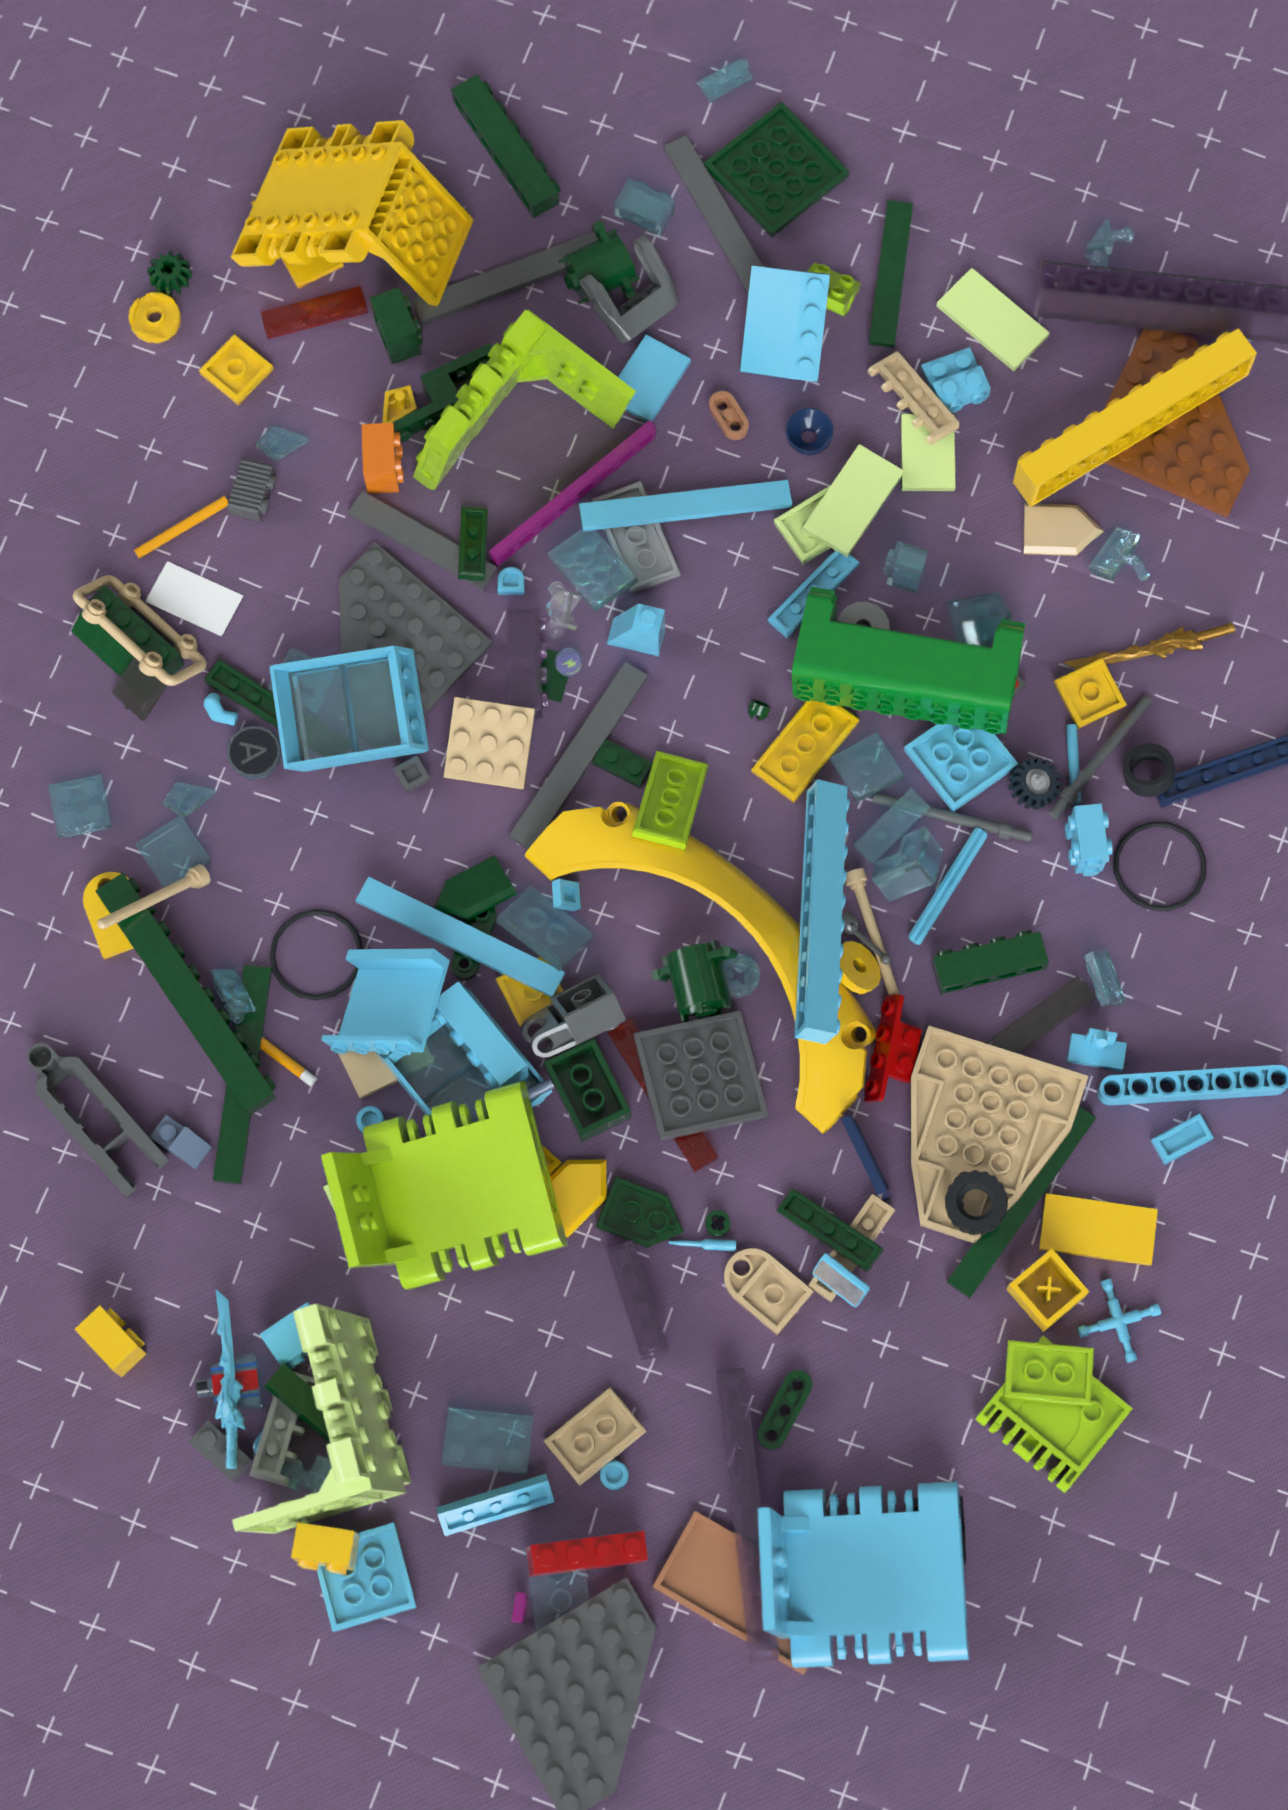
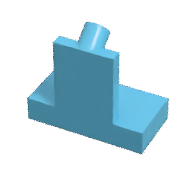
(1097, 1050)

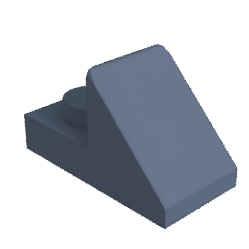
(180, 1142)

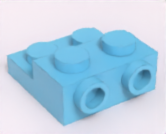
(957, 380)

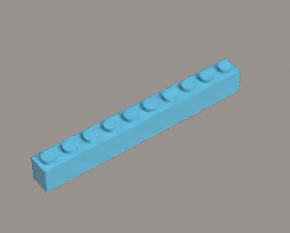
(822, 912)

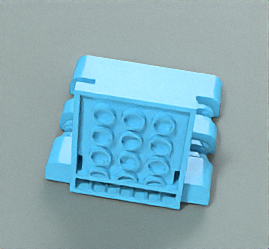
(865, 1574)

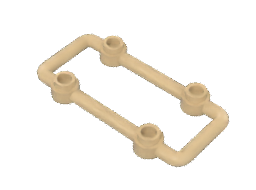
(150, 663)

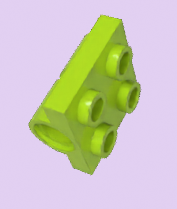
(841, 289)

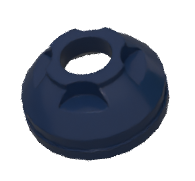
(809, 420)

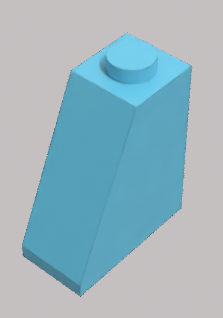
(639, 629)

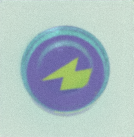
(568, 662)

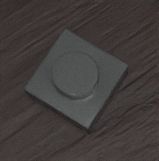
(412, 774)

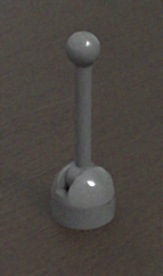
(851, 927)

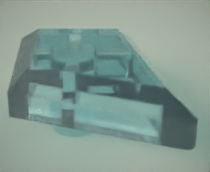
(280, 442)
(187, 798)

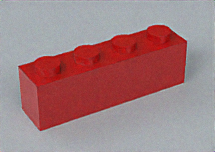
(586, 1553)

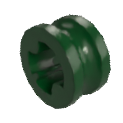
(726, 1224)

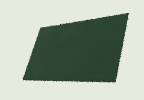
(555, 681)

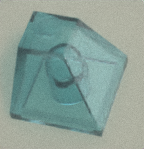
(977, 618)

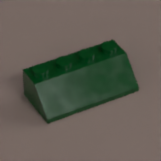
(110, 650)

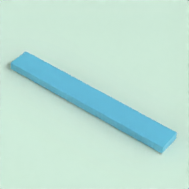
(685, 505)
(460, 937)

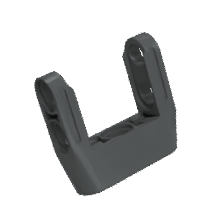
(645, 306)

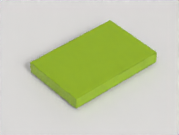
(1048, 1373)

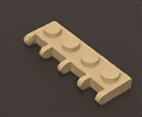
(916, 396)

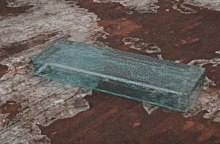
(891, 826)

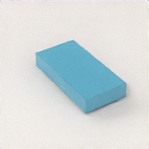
(1182, 1139)

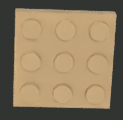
(489, 743)

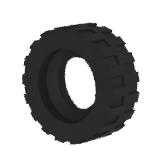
(976, 1224)

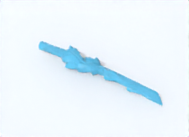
(230, 1391)

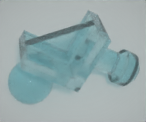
(1103, 242)

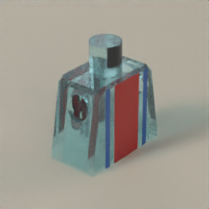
(246, 1372)

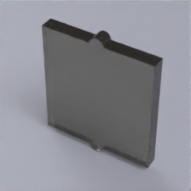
(138, 690)

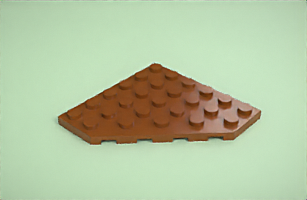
(1192, 454)

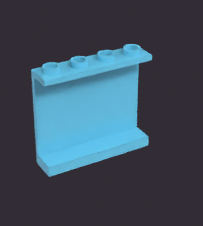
(390, 1001)

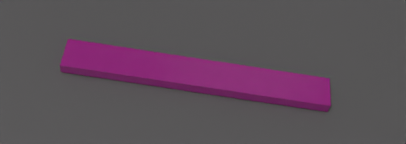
(573, 493)

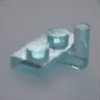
(1116, 553)

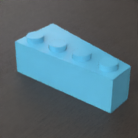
(480, 1038)

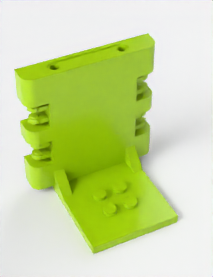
(527, 353)
(447, 1190)

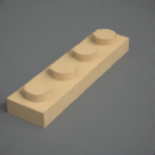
(868, 1222)

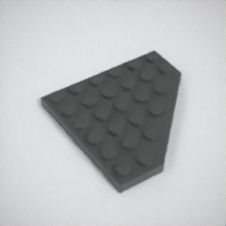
(392, 607)
(576, 1694)

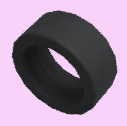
(1148, 752)

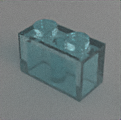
(644, 207)
(905, 566)

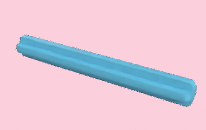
(947, 886)

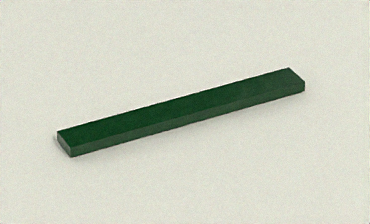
(235, 1121)
(991, 1245)

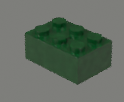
(587, 1090)

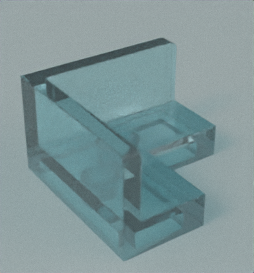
(911, 867)

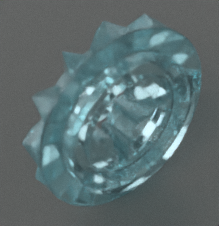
(751, 979)

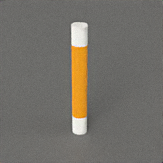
(287, 1062)

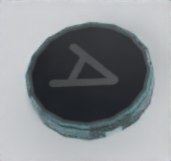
(254, 752)

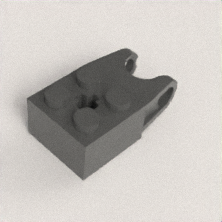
(575, 1016)

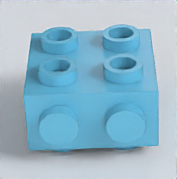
(1088, 839)

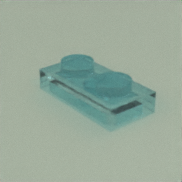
(1104, 978)

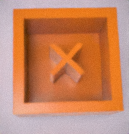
(382, 458)

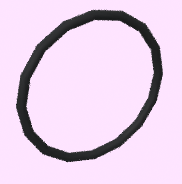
(1159, 907)
(280, 932)

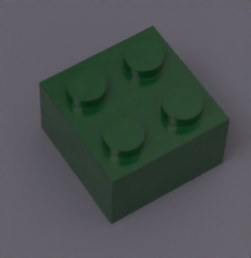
(396, 325)

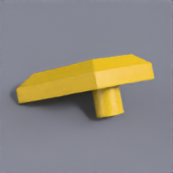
(398, 404)

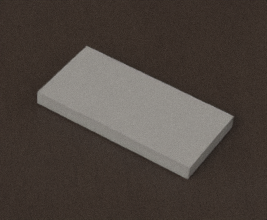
(641, 546)

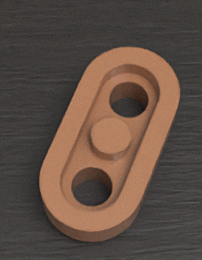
(730, 416)

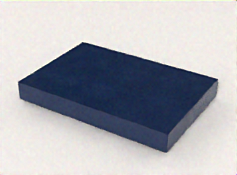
(867, 1158)

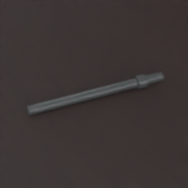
(1070, 794)
(1003, 830)

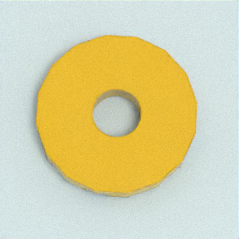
(154, 331)
(868, 971)

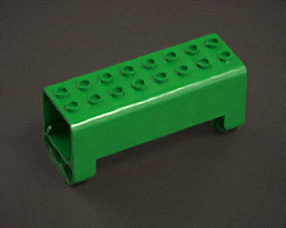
(905, 671)

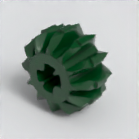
(173, 281)

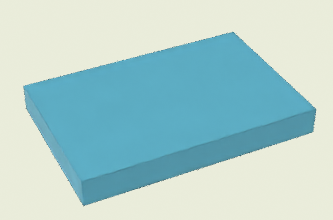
(653, 374)

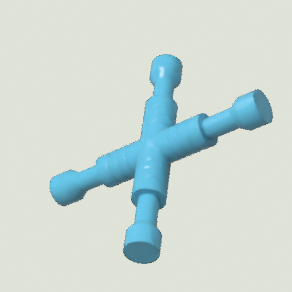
(1119, 1320)

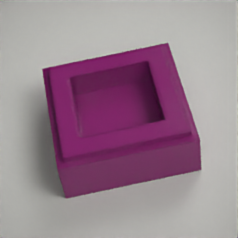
(519, 1608)

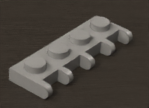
(275, 1441)

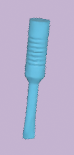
(709, 1244)

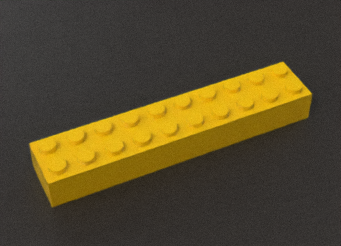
(1133, 417)

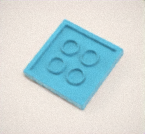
(960, 761)
(376, 1585)

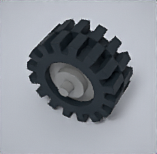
(1035, 783)

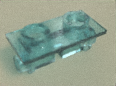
(725, 80)
(233, 992)

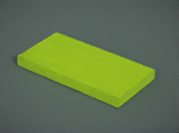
(670, 800)

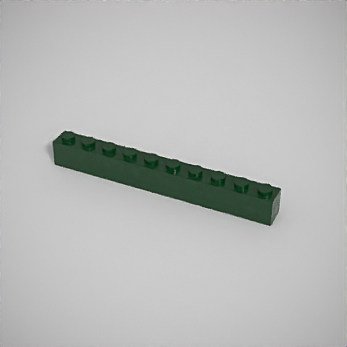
(188, 997)

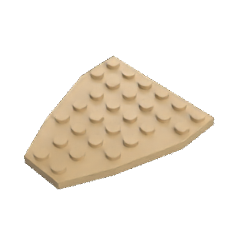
(985, 1114)

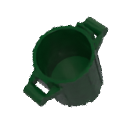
(604, 260)
(698, 978)

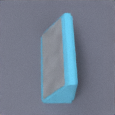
(841, 1280)

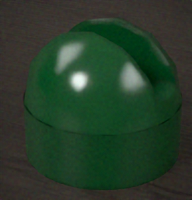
(758, 708)

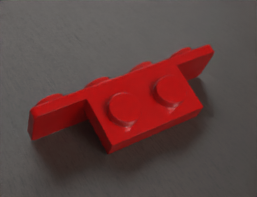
(894, 1050)

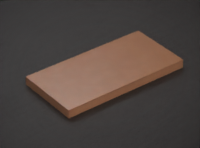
(706, 1579)

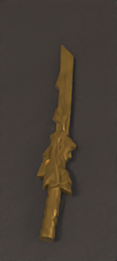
(1166, 645)

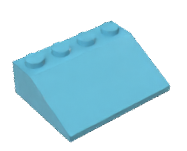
(785, 323)

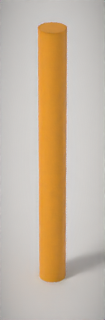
(181, 527)

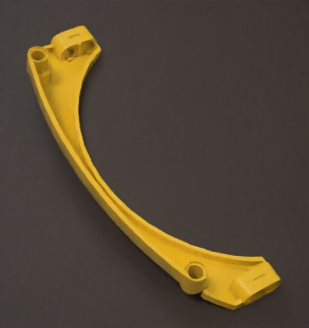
(597, 839)

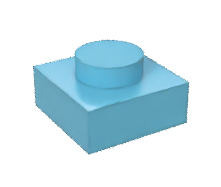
(566, 895)

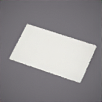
(194, 598)

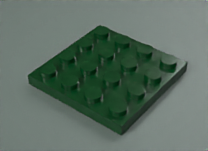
(776, 169)

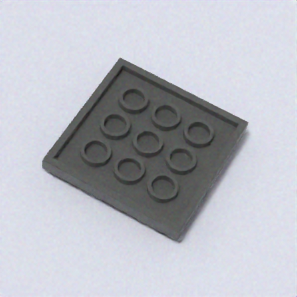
(700, 1075)

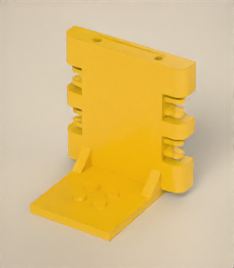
(352, 200)

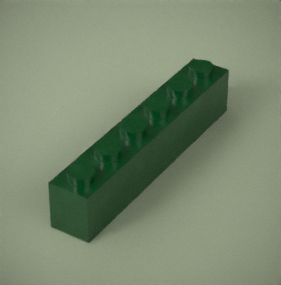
(506, 146)

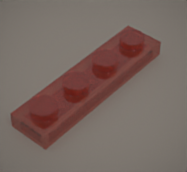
(314, 312)

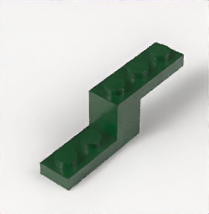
(440, 391)

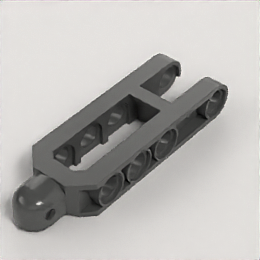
(52, 1071)

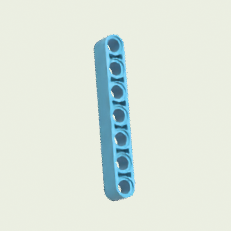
(1182, 1092)

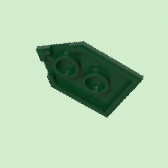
(475, 890)
(638, 1214)

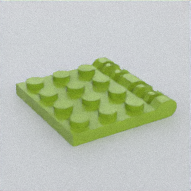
(1065, 1430)

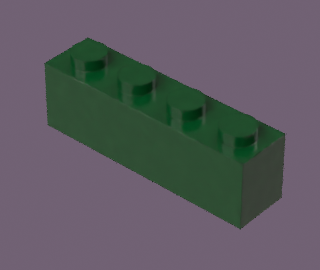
(989, 962)

